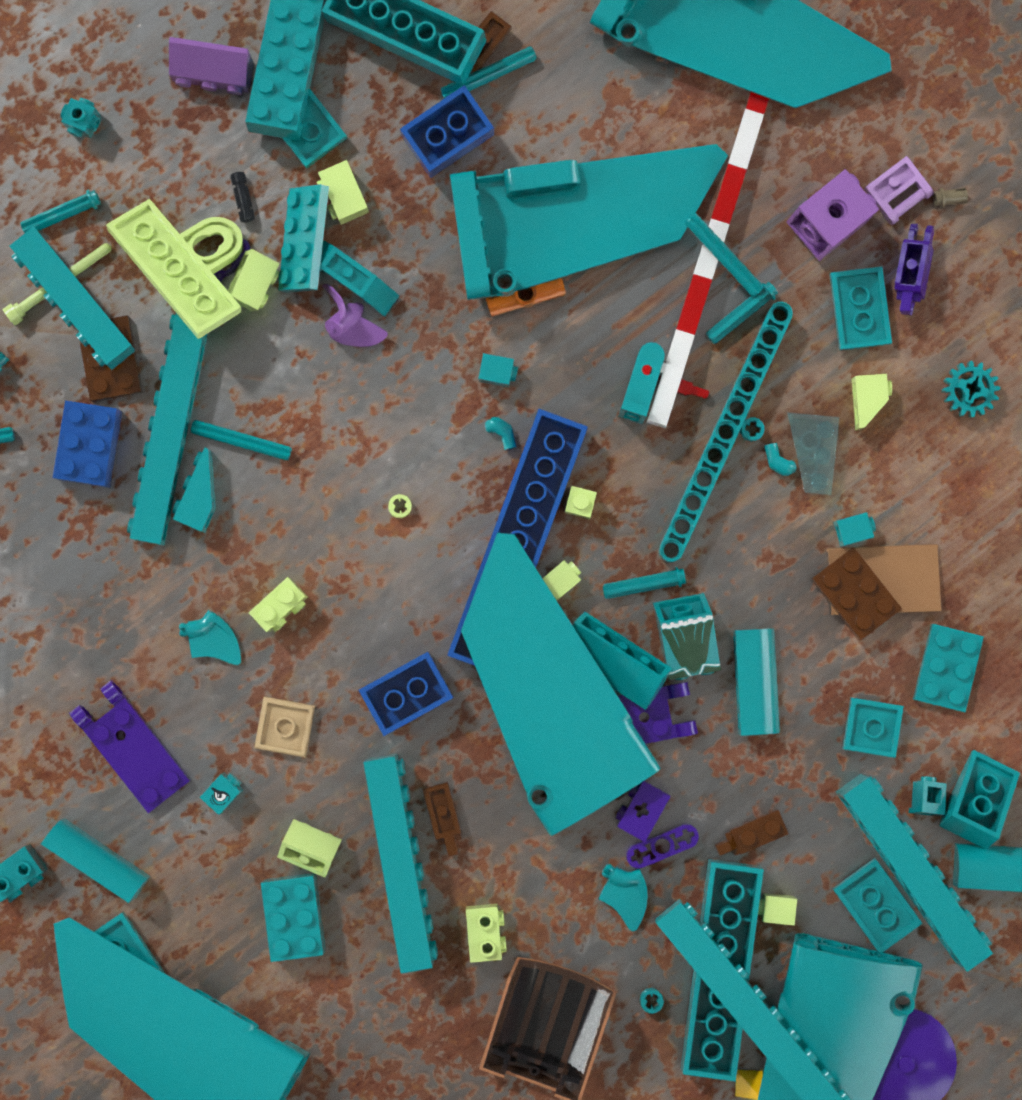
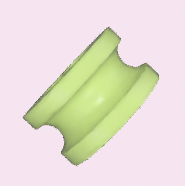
(391, 506)

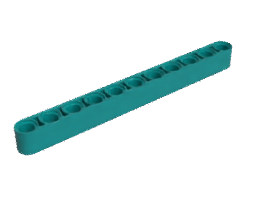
(732, 421)

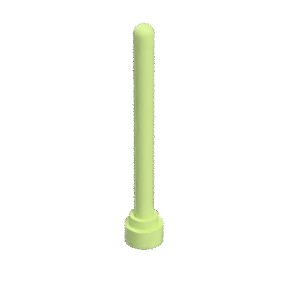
(17, 311)

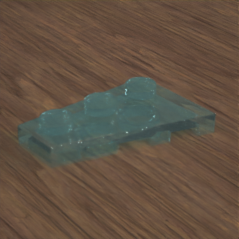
(815, 449)

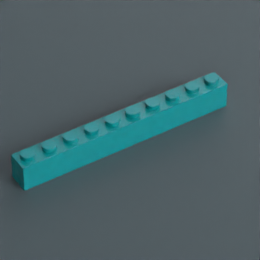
(168, 434)
(747, 1004)

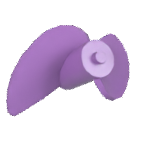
(349, 326)

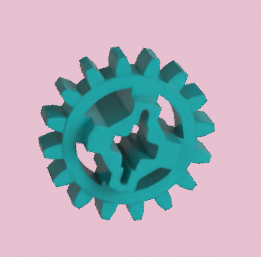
(975, 379)

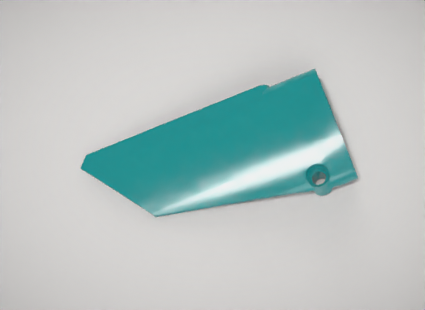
(757, 45)
(574, 215)
(549, 694)
(844, 1011)
(163, 1032)

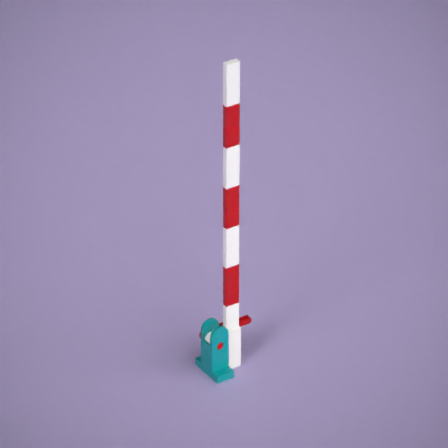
(649, 366)

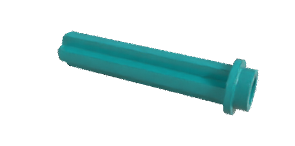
(62, 211)
(741, 313)
(644, 583)

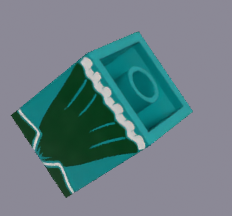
(687, 636)

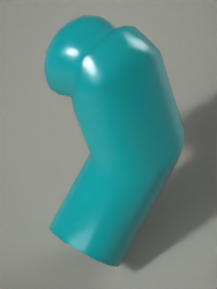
(503, 429)
(777, 463)

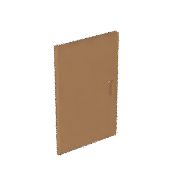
(905, 571)

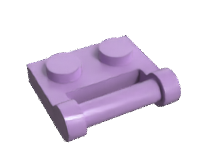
(893, 183)

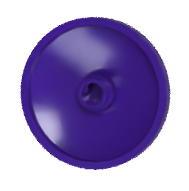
(921, 1062)

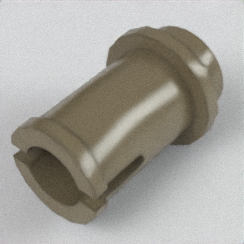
(950, 197)

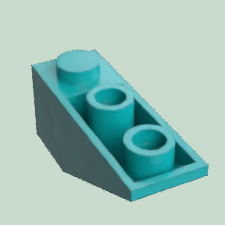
(198, 501)

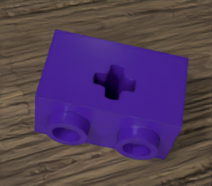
(642, 825)

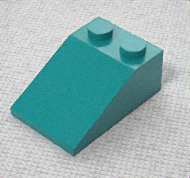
(980, 800)

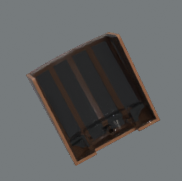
(548, 1027)

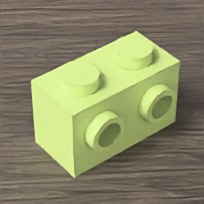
(343, 193)
(253, 279)
(278, 605)
(309, 848)
(484, 932)

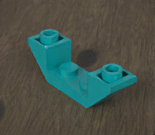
(357, 279)

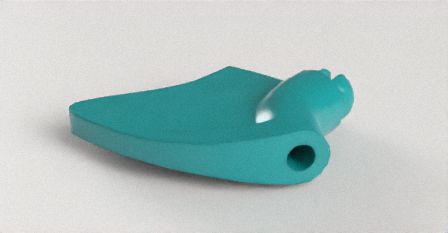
(212, 638)
(626, 894)

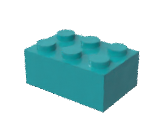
(293, 917)

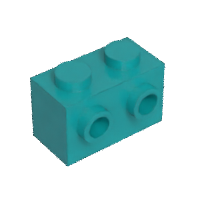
(18, 871)

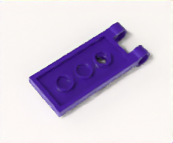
(659, 725)
(140, 757)

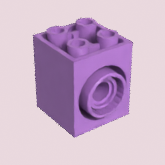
(832, 214)

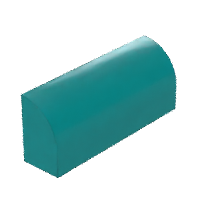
(622, 662)
(756, 682)
(96, 860)
(988, 868)

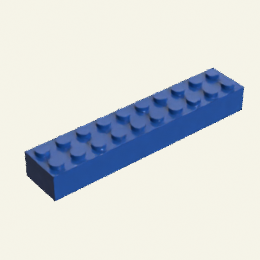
(532, 497)

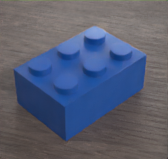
(447, 131)
(87, 444)
(406, 693)

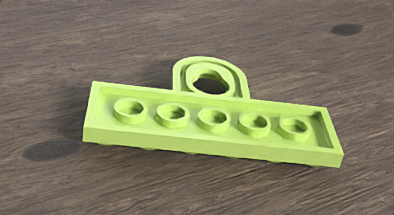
(175, 268)

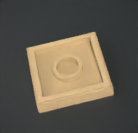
(285, 726)

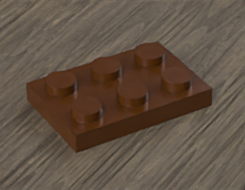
(113, 383)
(856, 594)

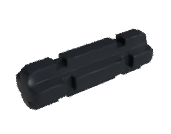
(242, 197)

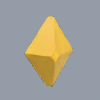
(748, 1083)

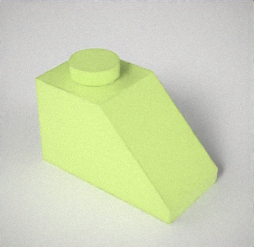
(869, 396)

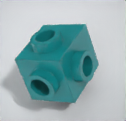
(86, 124)

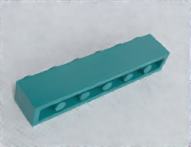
(72, 298)

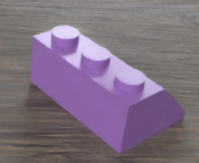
(210, 66)

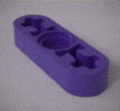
(660, 856)

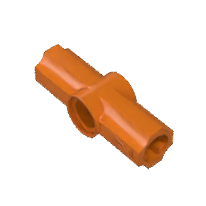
(543, 292)

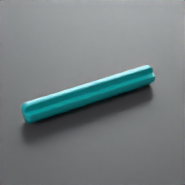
(493, 71)
(724, 254)
(241, 440)

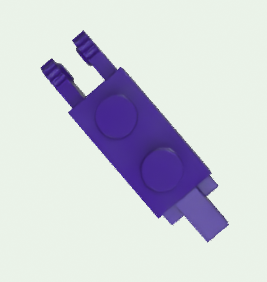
(914, 268)

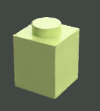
(580, 502)
(562, 579)
(777, 909)

